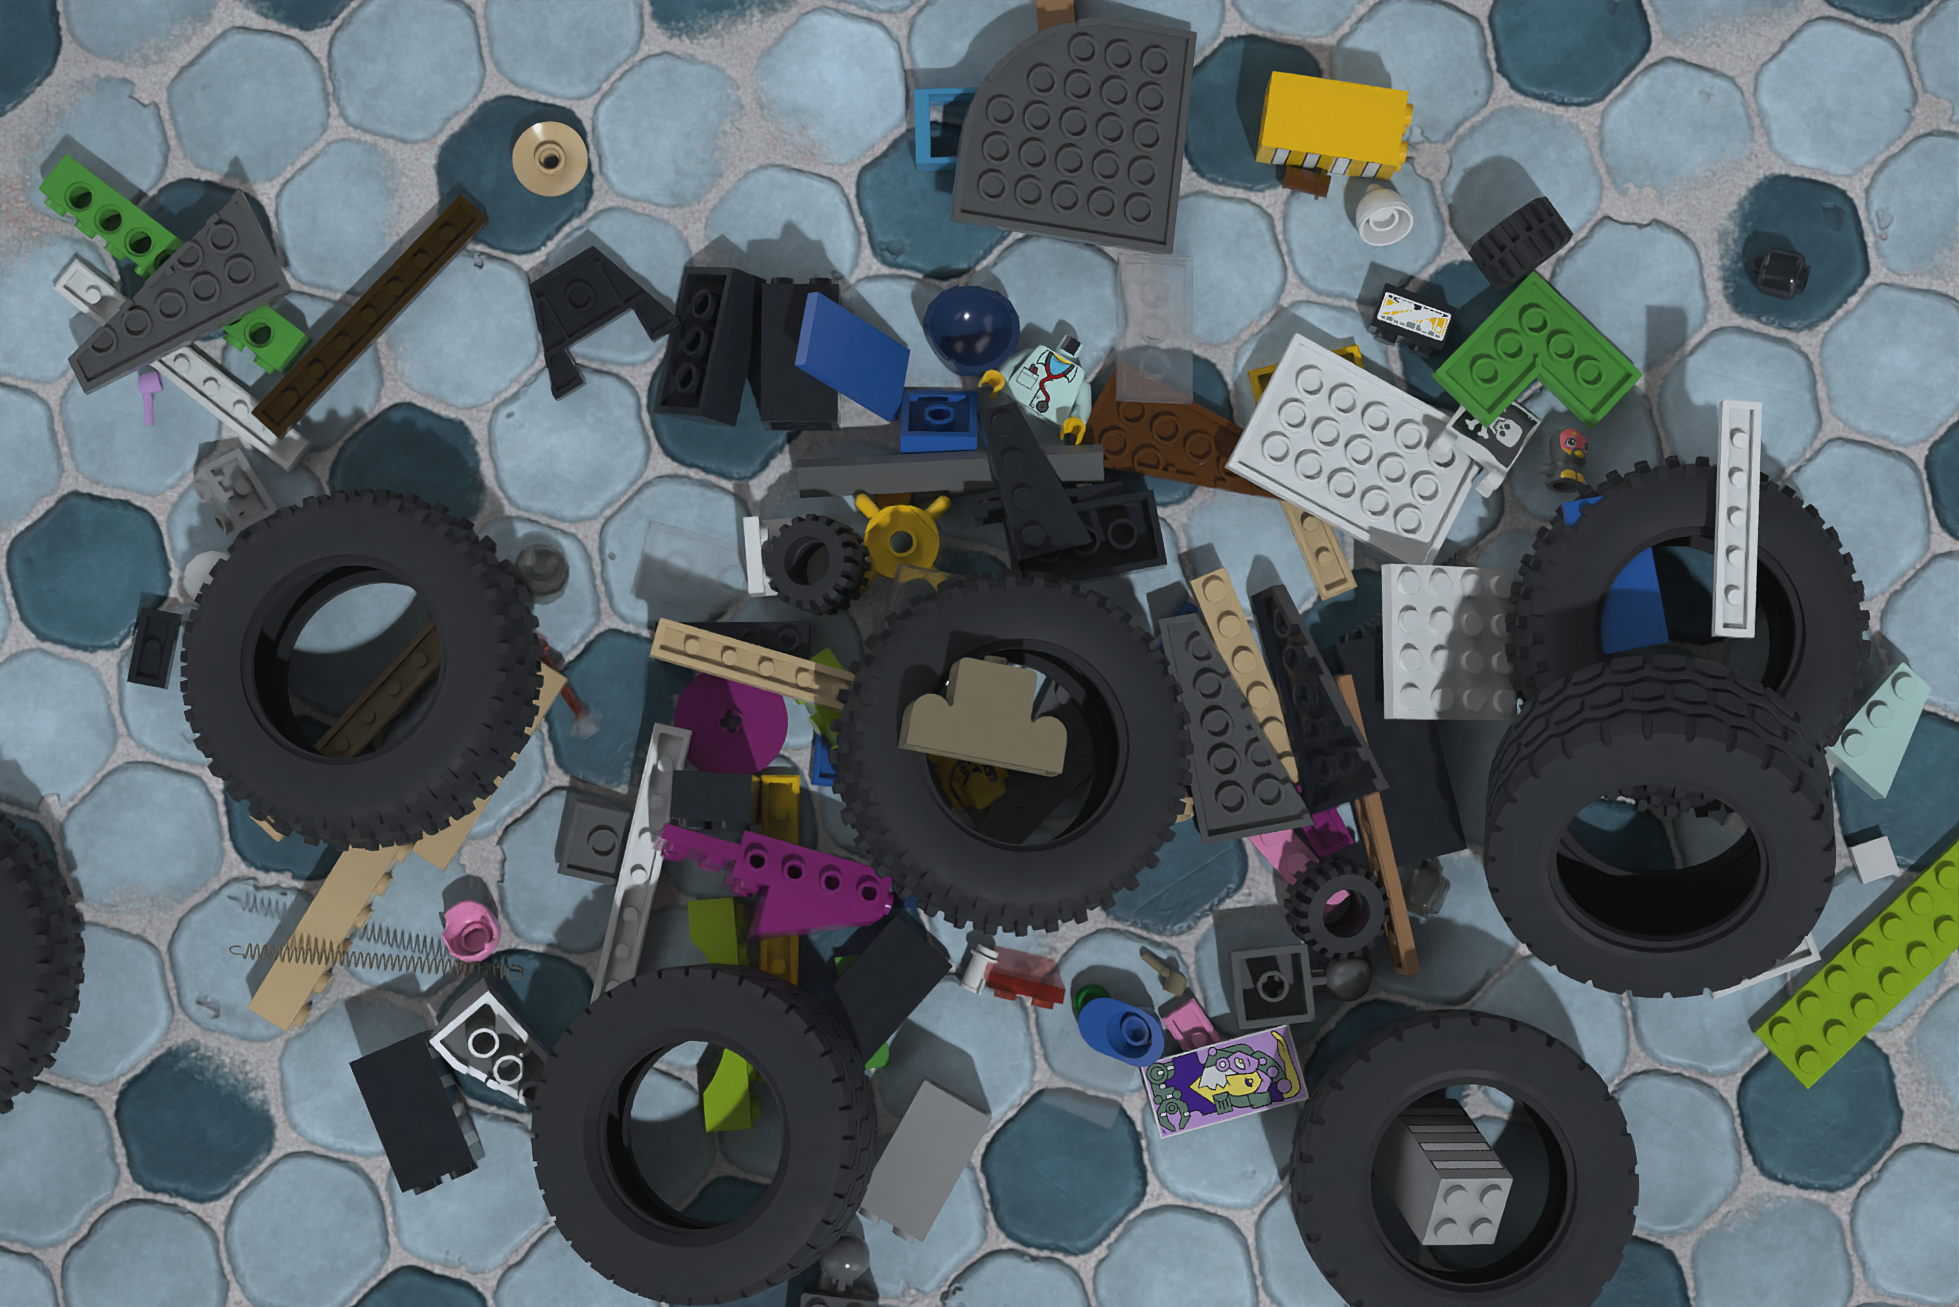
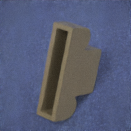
(986, 720)

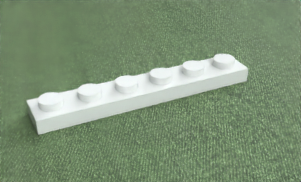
(1736, 519)

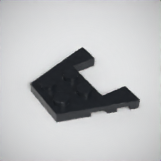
(582, 300)

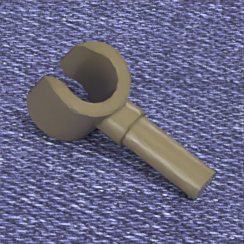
(1174, 983)

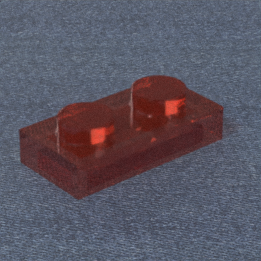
(1042, 994)

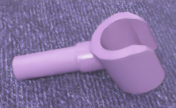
(149, 384)

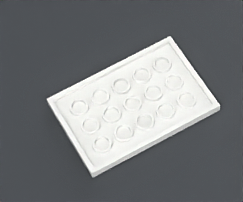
(1354, 454)

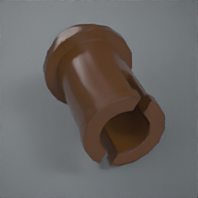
(1307, 181)

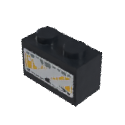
(1411, 321)

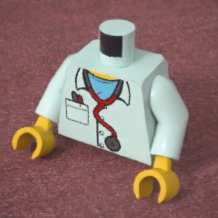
(1046, 385)

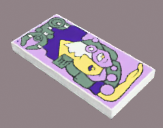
(1224, 1081)

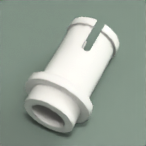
(979, 968)

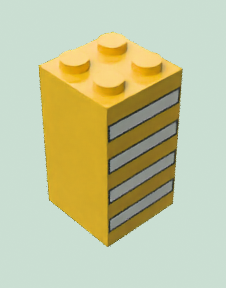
(1334, 126)

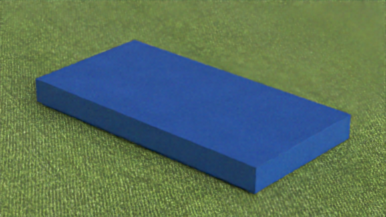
(852, 357)
(1634, 607)

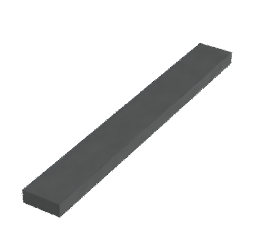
(933, 471)

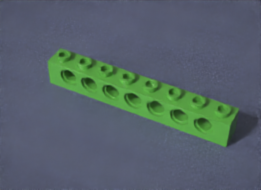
(72, 180)

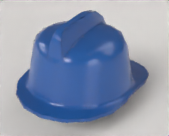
(1122, 1031)

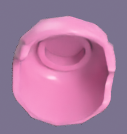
(471, 931)

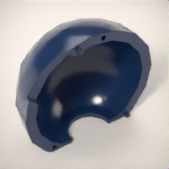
(971, 329)

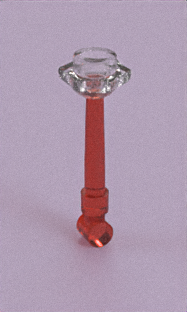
(585, 722)

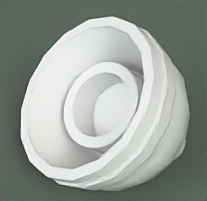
(1383, 216)

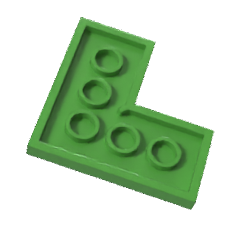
(1539, 339)

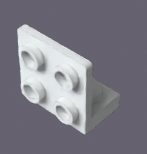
(757, 541)

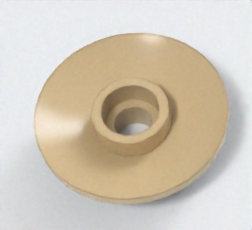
(544, 141)

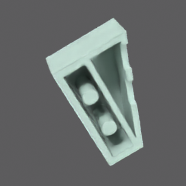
(1880, 730)

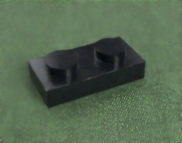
(154, 648)

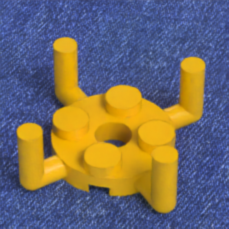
(897, 519)

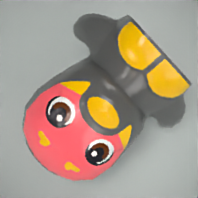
(1568, 456)

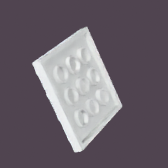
(1447, 643)

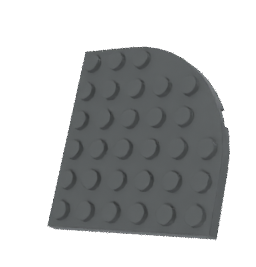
(1080, 136)

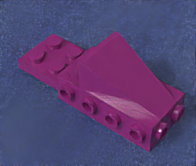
(795, 885)

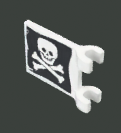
(1491, 447)

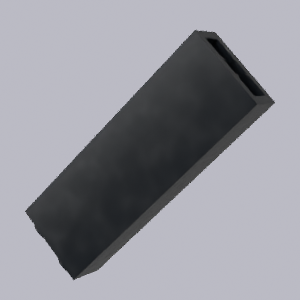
(1420, 798)

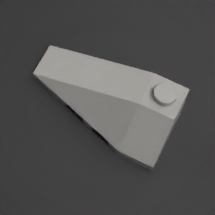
(491, 1043)

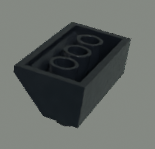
(713, 348)

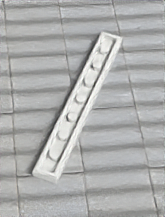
(189, 372)
(640, 862)

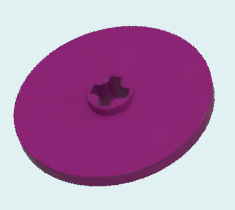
(714, 747)

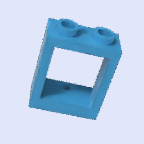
(922, 101)

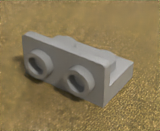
(233, 494)

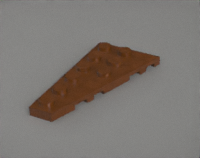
(1167, 442)

